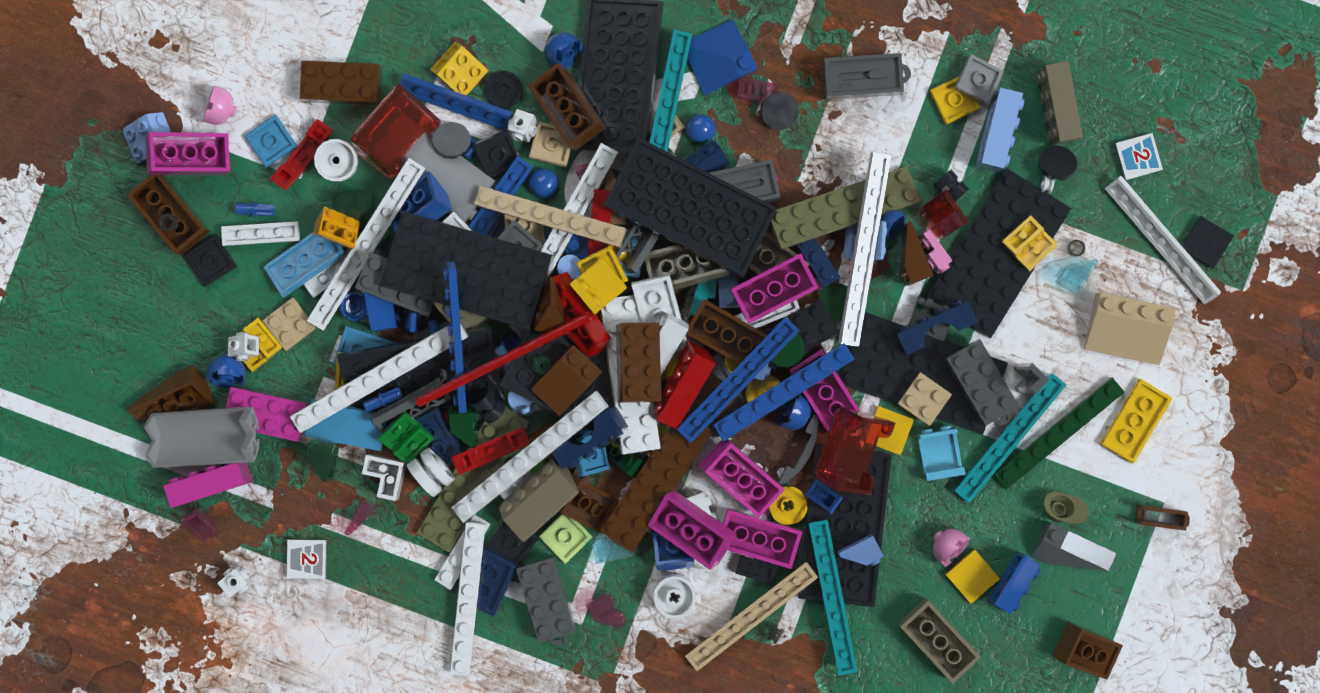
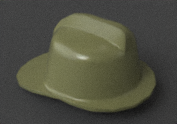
(1065, 508)

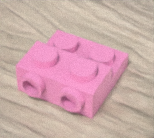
(937, 256)

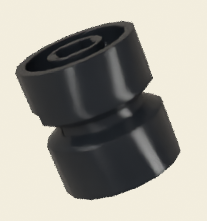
(951, 179)
(486, 405)

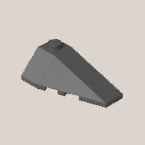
(1065, 548)

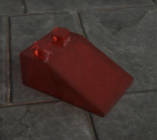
(943, 215)

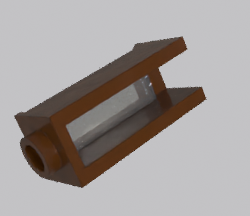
(1162, 517)

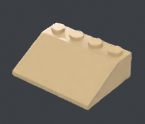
(1129, 328)

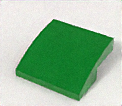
(405, 437)

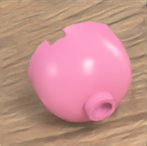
(219, 106)
(949, 545)

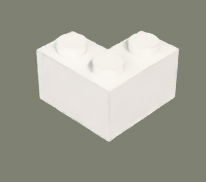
(391, 474)

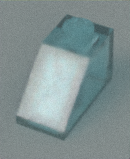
(1075, 275)
(608, 550)

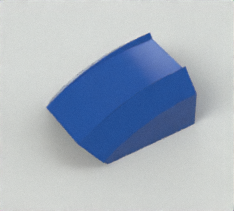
(669, 556)

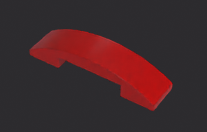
(302, 155)
(490, 450)

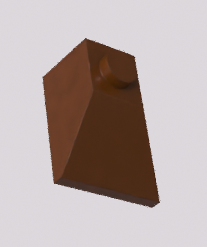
(549, 309)

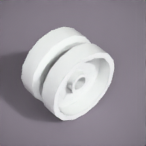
(326, 154)
(430, 472)
(682, 604)

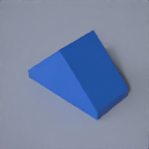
(823, 496)

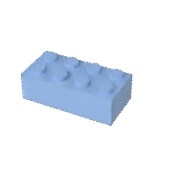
(999, 130)

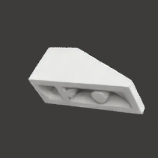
(671, 334)

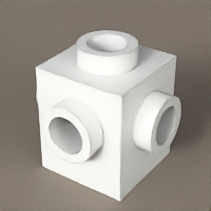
(522, 126)
(243, 346)
(229, 582)

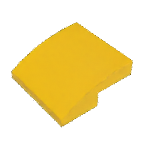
(1029, 243)
(267, 344)

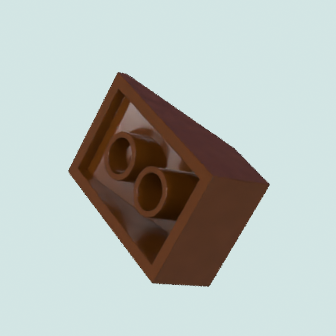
(913, 261)
(566, 380)
(590, 506)
(1087, 650)

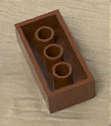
(340, 82)
(567, 106)
(159, 197)
(724, 332)
(638, 362)

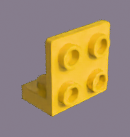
(459, 69)
(598, 285)

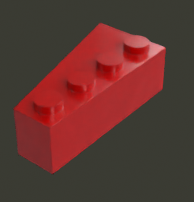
(590, 337)
(684, 384)

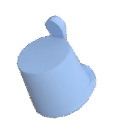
(568, 264)
(520, 405)

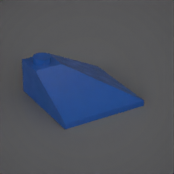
(720, 57)

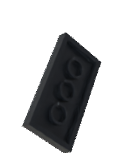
(814, 326)

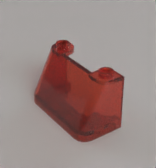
(393, 130)
(850, 450)

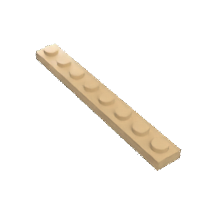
(550, 217)
(751, 616)

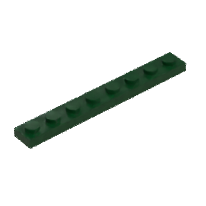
(1059, 433)

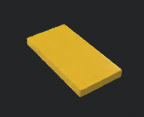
(1136, 420)

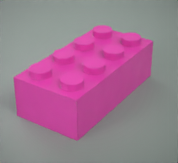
(187, 153)
(774, 288)
(825, 395)
(271, 412)
(741, 477)
(201, 484)
(692, 529)
(762, 538)

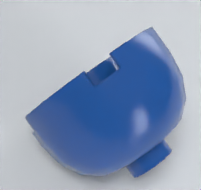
(562, 49)
(226, 371)
(794, 413)

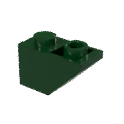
(462, 424)
(630, 463)

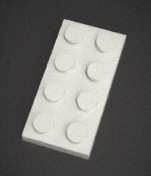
(656, 299)

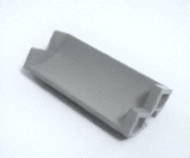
(456, 176)
(202, 437)

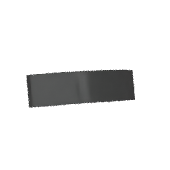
(789, 472)

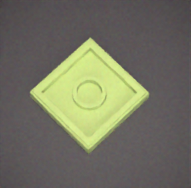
(565, 537)

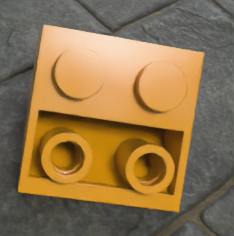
(336, 228)

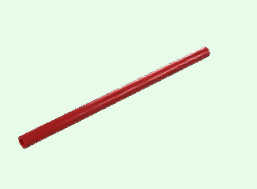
(503, 359)

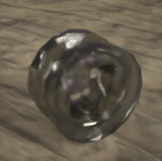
(164, 217)
(1078, 253)
(775, 634)

